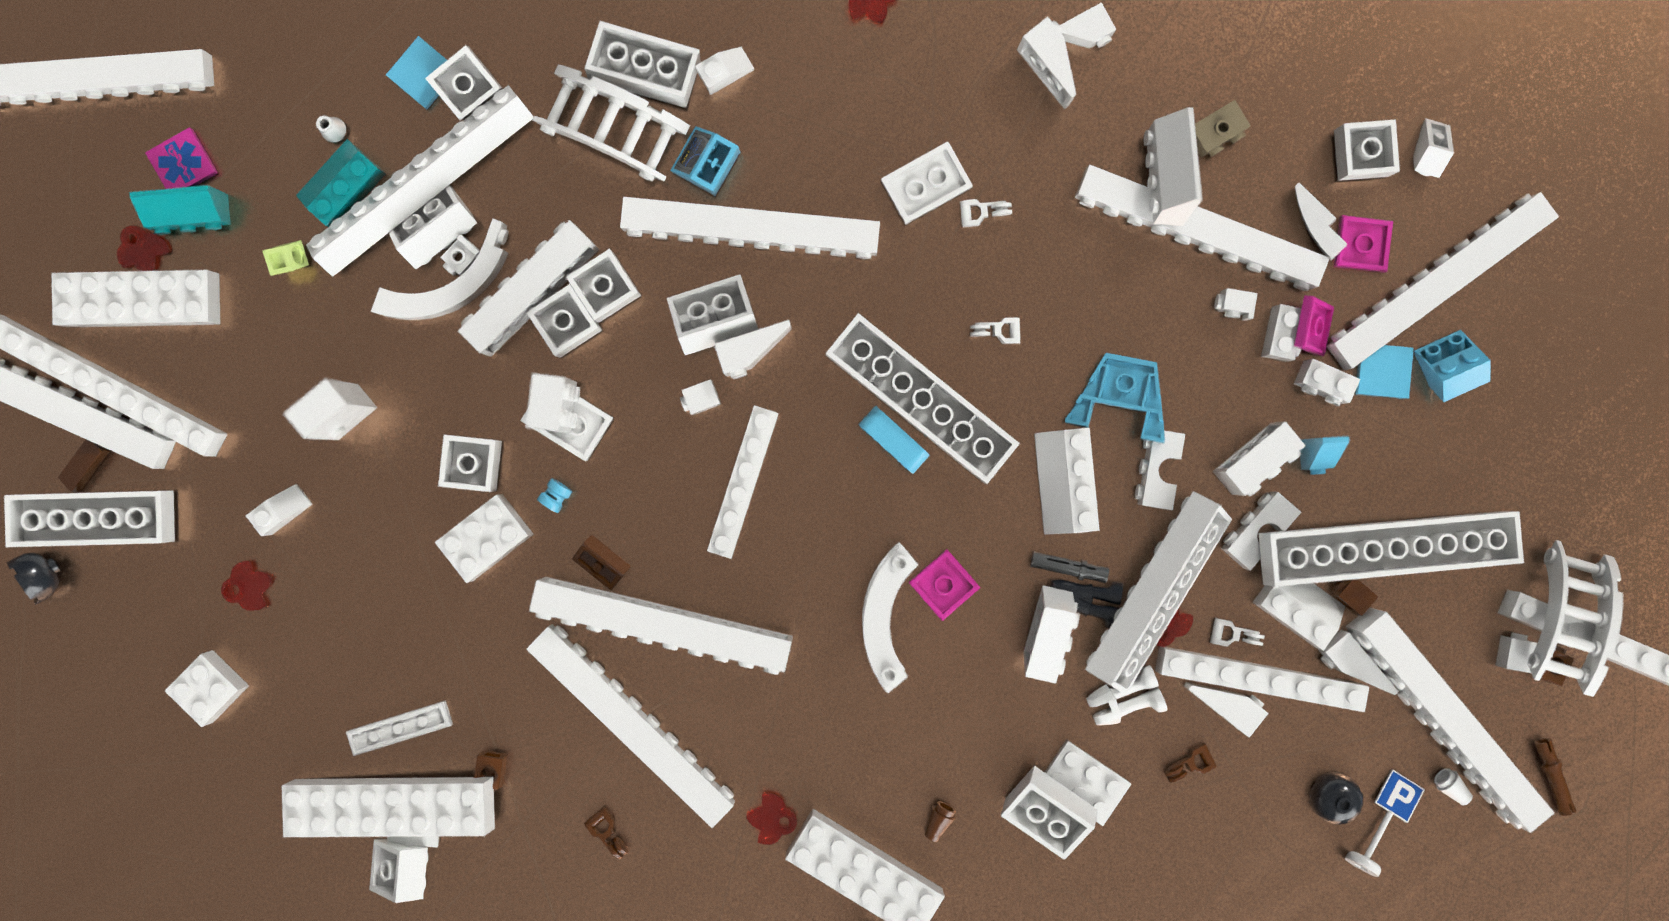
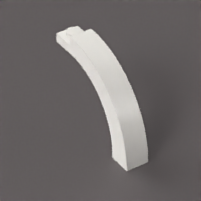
(455, 294)

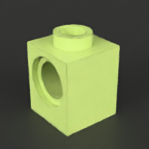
(285, 257)

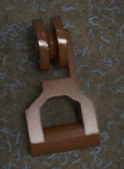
(1176, 770)
(617, 847)

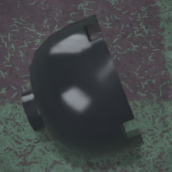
(35, 575)
(1336, 798)

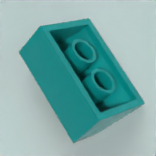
(340, 183)
(182, 209)

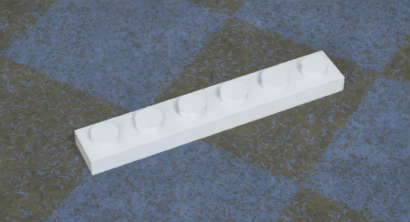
(742, 482)

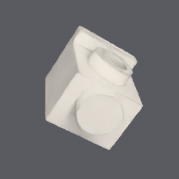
(469, 254)
(1236, 303)

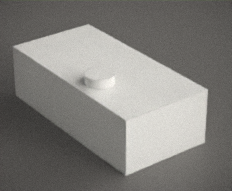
(643, 64)
(330, 410)

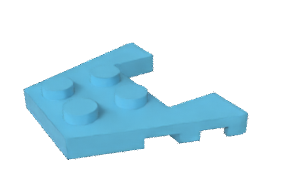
(1127, 385)

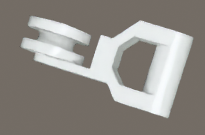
(1000, 206)
(980, 330)
(1253, 636)

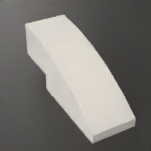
(1318, 223)

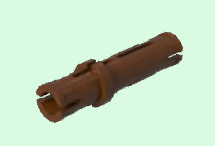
(1557, 782)

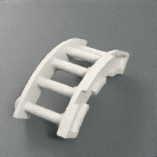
(617, 98)
(876, 615)
(1606, 620)

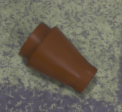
(940, 819)

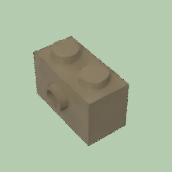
(1220, 127)

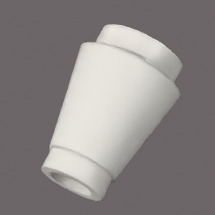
(331, 128)
(1453, 786)

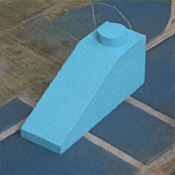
(1322, 453)

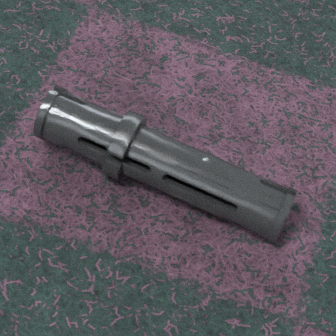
(1081, 570)

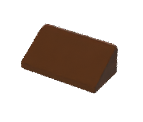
(83, 466)
(601, 562)

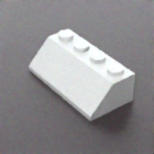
(1173, 168)
(1066, 481)

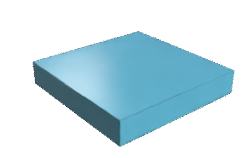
(412, 70)
(1386, 373)

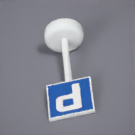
(1400, 799)

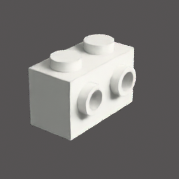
(1282, 333)
(1327, 382)

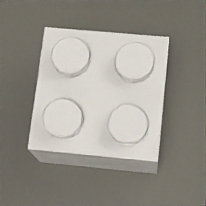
(463, 82)
(1366, 150)
(603, 286)
(563, 321)
(470, 463)
(206, 688)

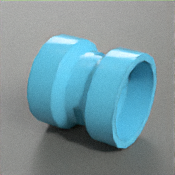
(559, 491)

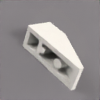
(1350, 658)
(1234, 707)

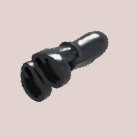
(1085, 594)

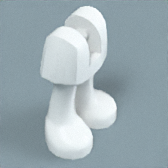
(1112, 715)

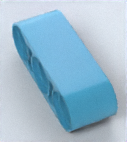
(894, 439)

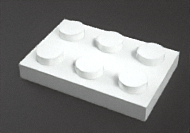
(926, 183)
(587, 433)
(1088, 779)

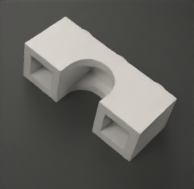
(1153, 490)
(1243, 544)

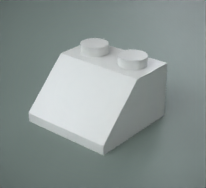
(398, 870)

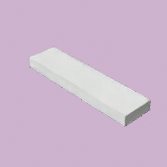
(399, 728)

